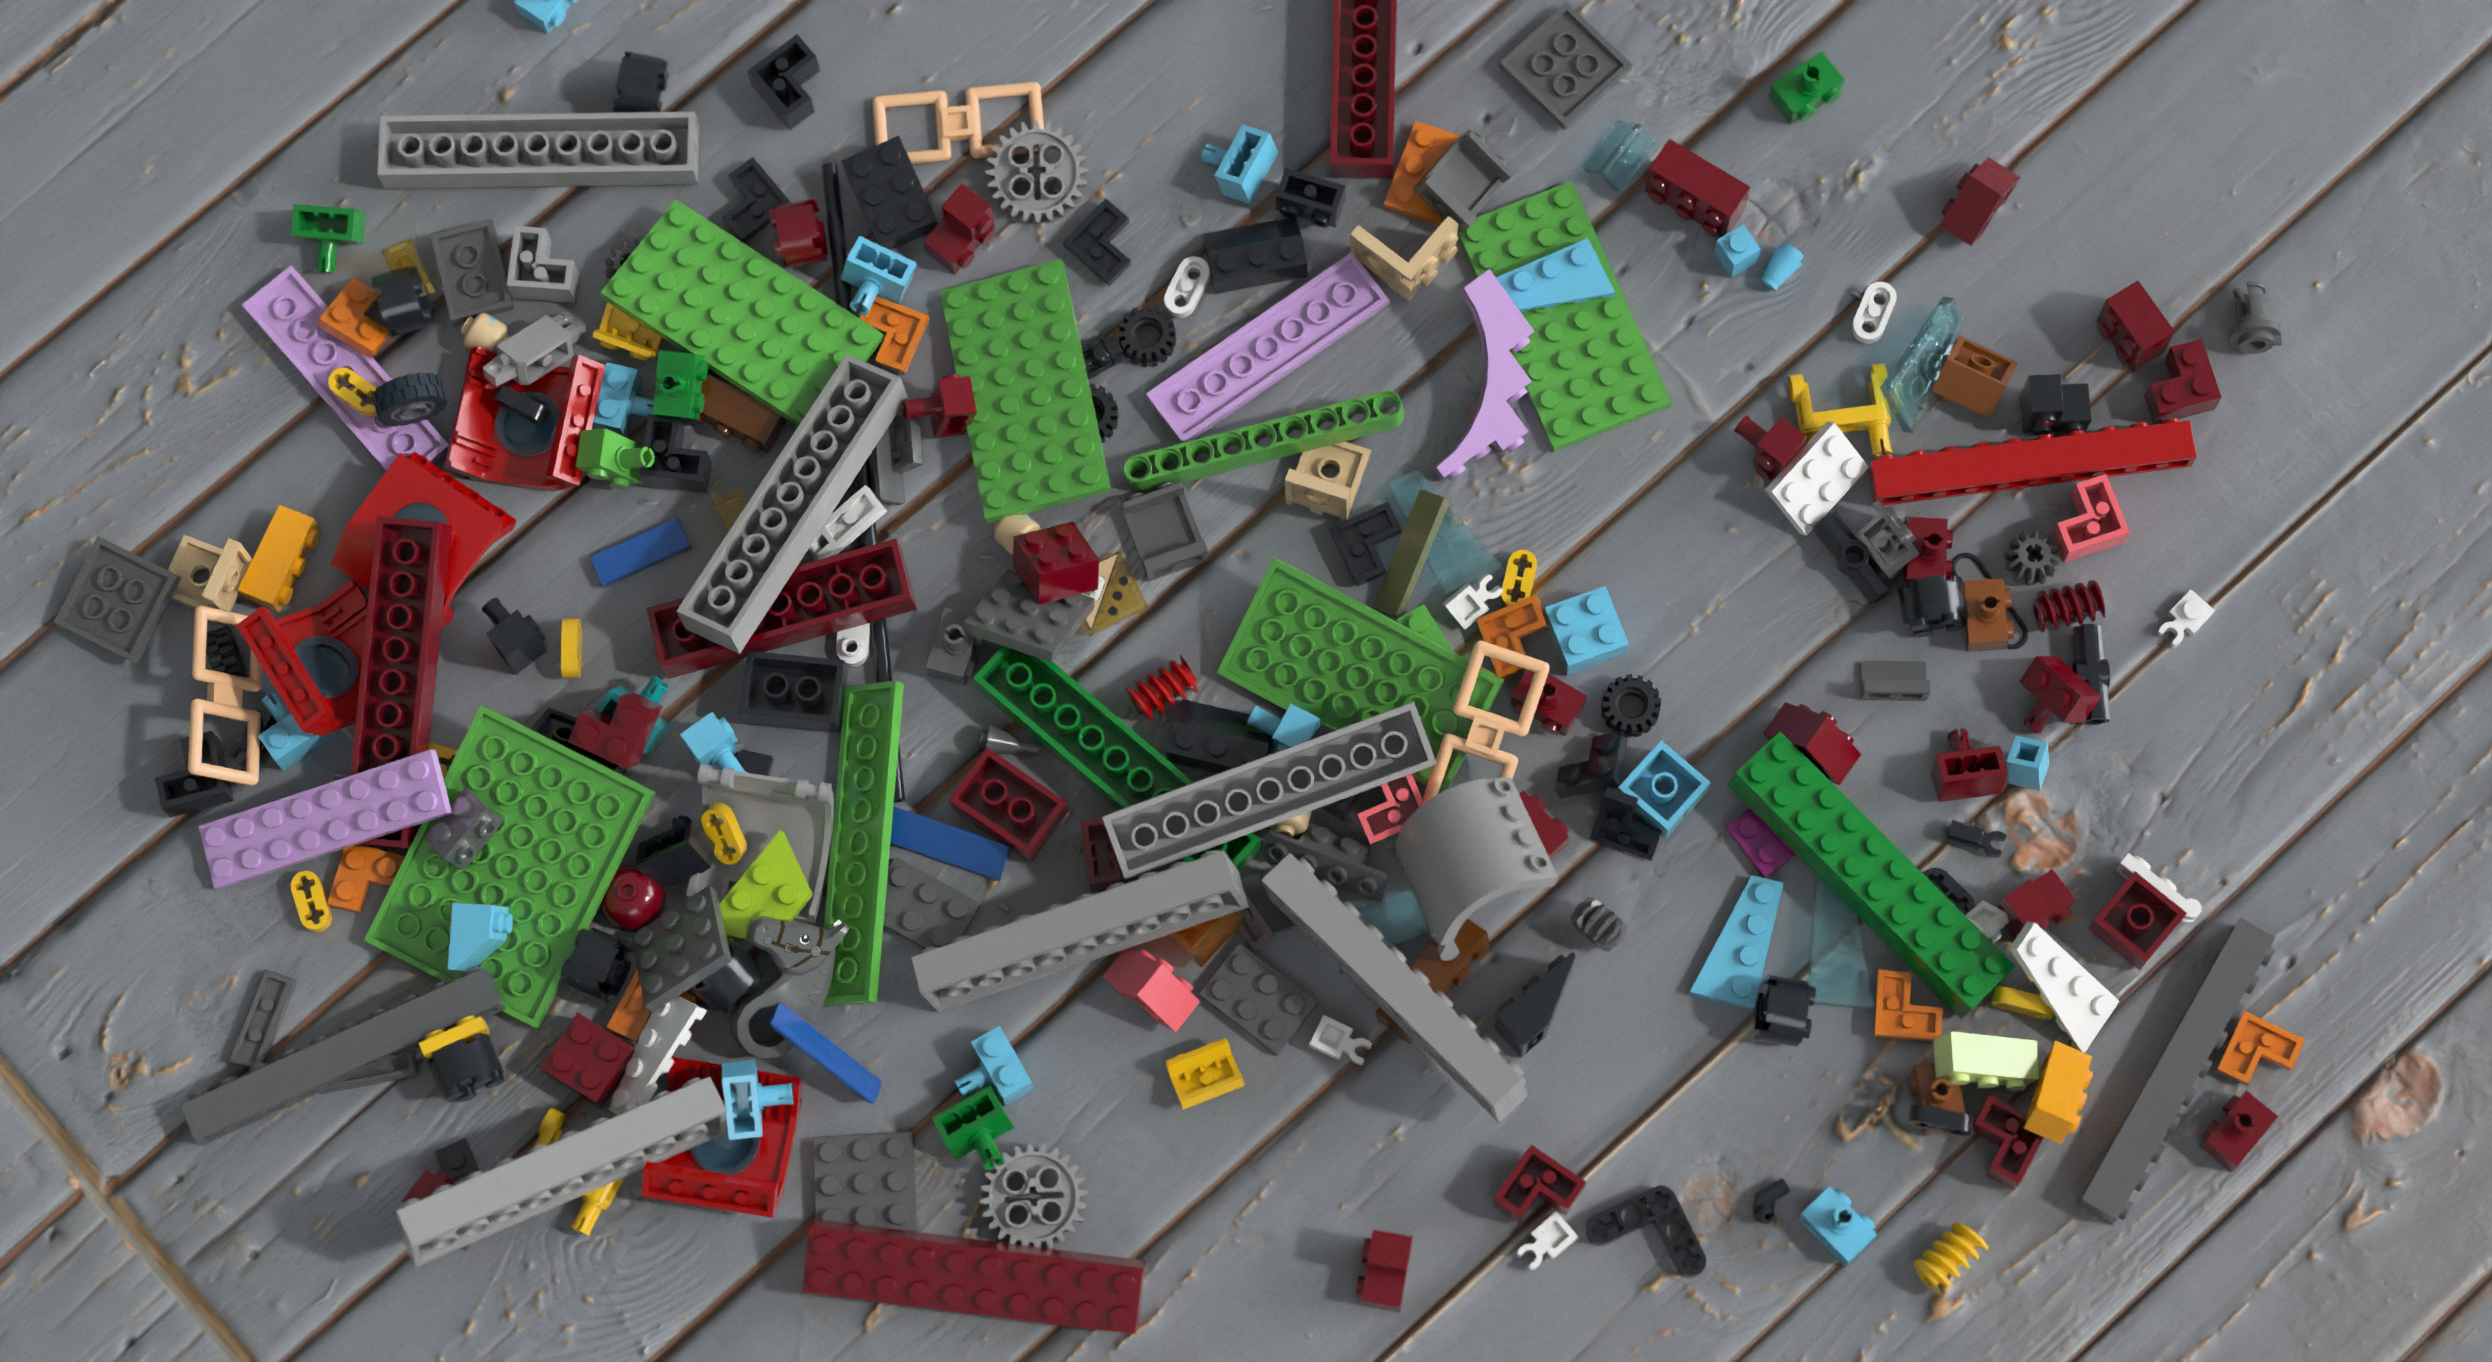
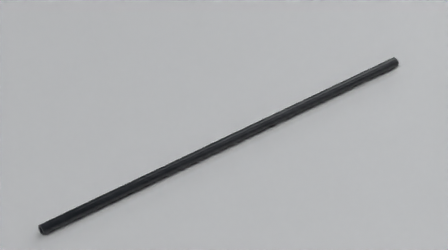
(869, 536)

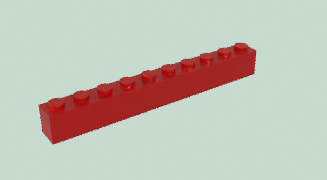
(2032, 462)

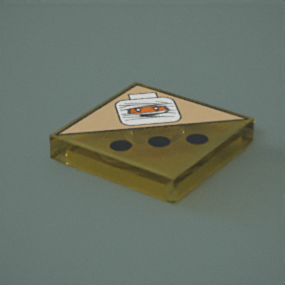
(1116, 595)

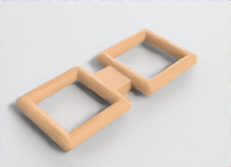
(956, 121)
(223, 700)
(1487, 727)

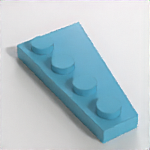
(1558, 278)
(1739, 955)

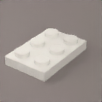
(1817, 478)

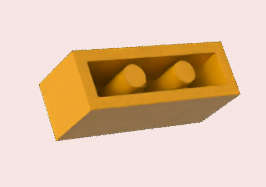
(280, 559)
(2059, 1093)

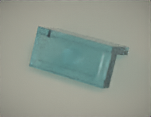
(1620, 154)

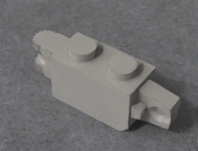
(535, 350)

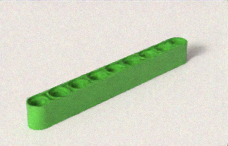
(1279, 447)

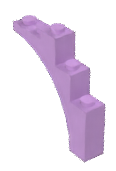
(1494, 421)

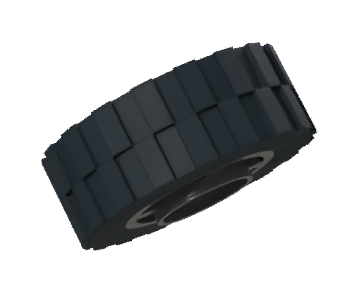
(409, 399)

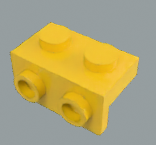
(625, 332)
(1204, 1073)

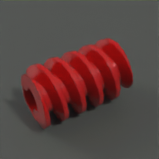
(1162, 688)

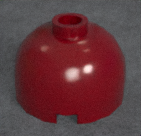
(632, 900)

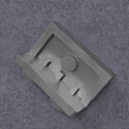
(1887, 541)
(465, 831)

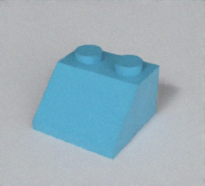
(476, 933)

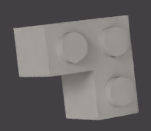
(535, 274)

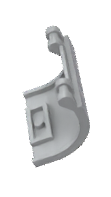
(762, 809)
(1468, 851)

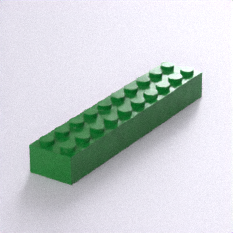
(1088, 737)
(1870, 875)

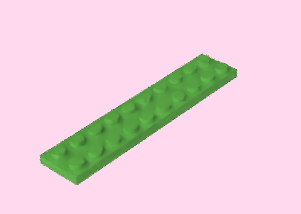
(862, 837)

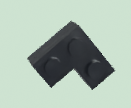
(780, 80)
(2054, 406)
(673, 465)
(187, 792)

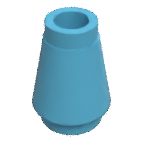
(1781, 266)

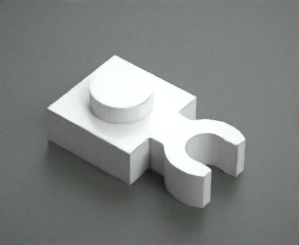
(1468, 603)
(2187, 616)
(1334, 1039)
(1551, 1238)

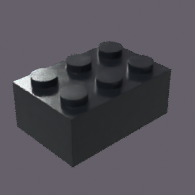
(889, 194)
(793, 691)

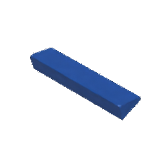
(949, 844)
(824, 1052)

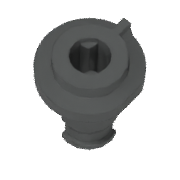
(2253, 329)

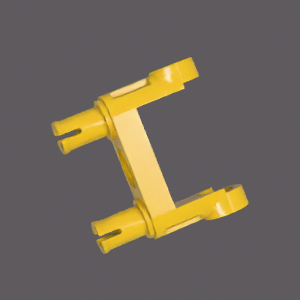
(1871, 418)
(593, 1201)

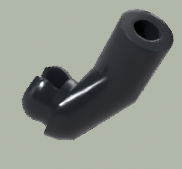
(1765, 1201)

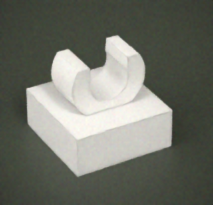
(1988, 920)

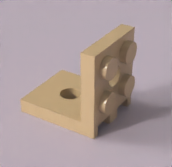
(1399, 274)
(1323, 494)
(225, 568)

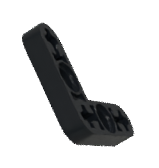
(1661, 1219)

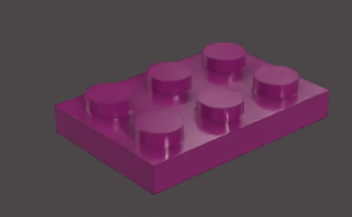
(1759, 843)

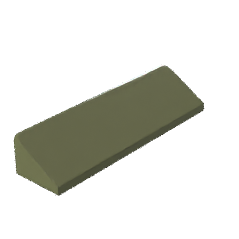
(1411, 554)

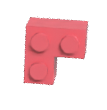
(2098, 522)
(1388, 818)
(1153, 987)

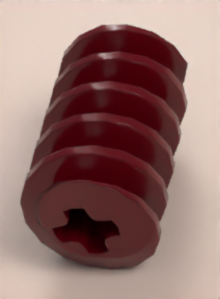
(2068, 604)

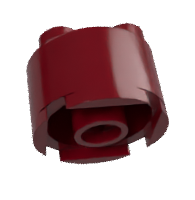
(800, 233)

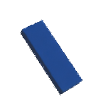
(640, 552)

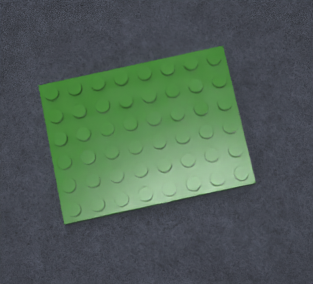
(545, 862)

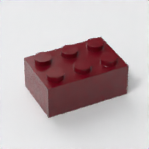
(1696, 189)
(1008, 805)

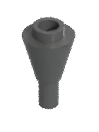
(1004, 742)

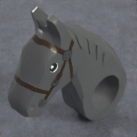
(805, 971)

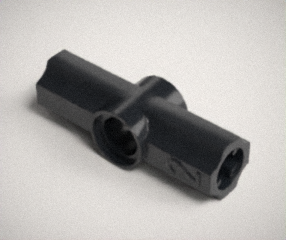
(1841, 540)
(2092, 668)

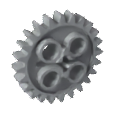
(1009, 173)
(1033, 1166)

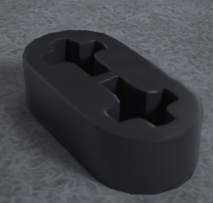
(521, 405)
(1951, 888)
(1941, 1120)

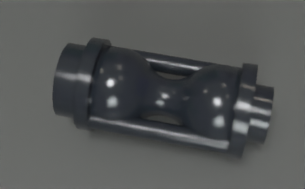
(1102, 354)

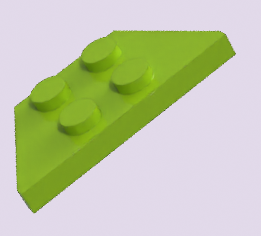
(768, 888)

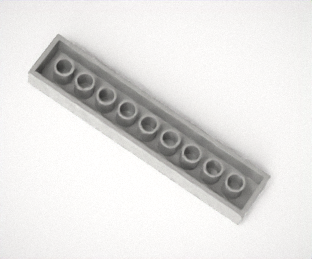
(538, 150)
(792, 504)
(1269, 790)
(1079, 931)
(1395, 988)
(561, 1171)

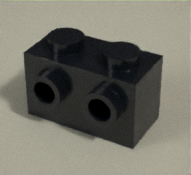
(1310, 198)

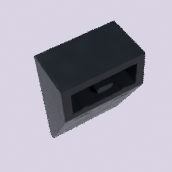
(1529, 1017)

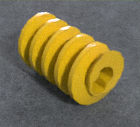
(1947, 1256)

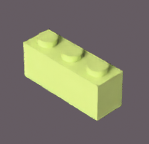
(1986, 1060)

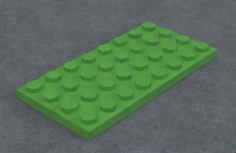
(738, 311)
(1584, 356)
(1035, 413)
(1348, 662)

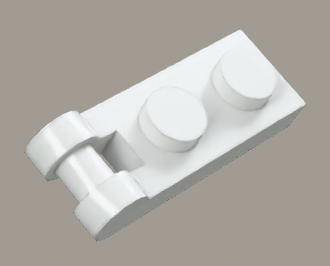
(847, 523)
(2164, 885)

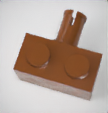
(1987, 621)
(1934, 1092)

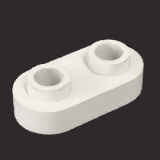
(1185, 288)
(1873, 314)
(857, 635)

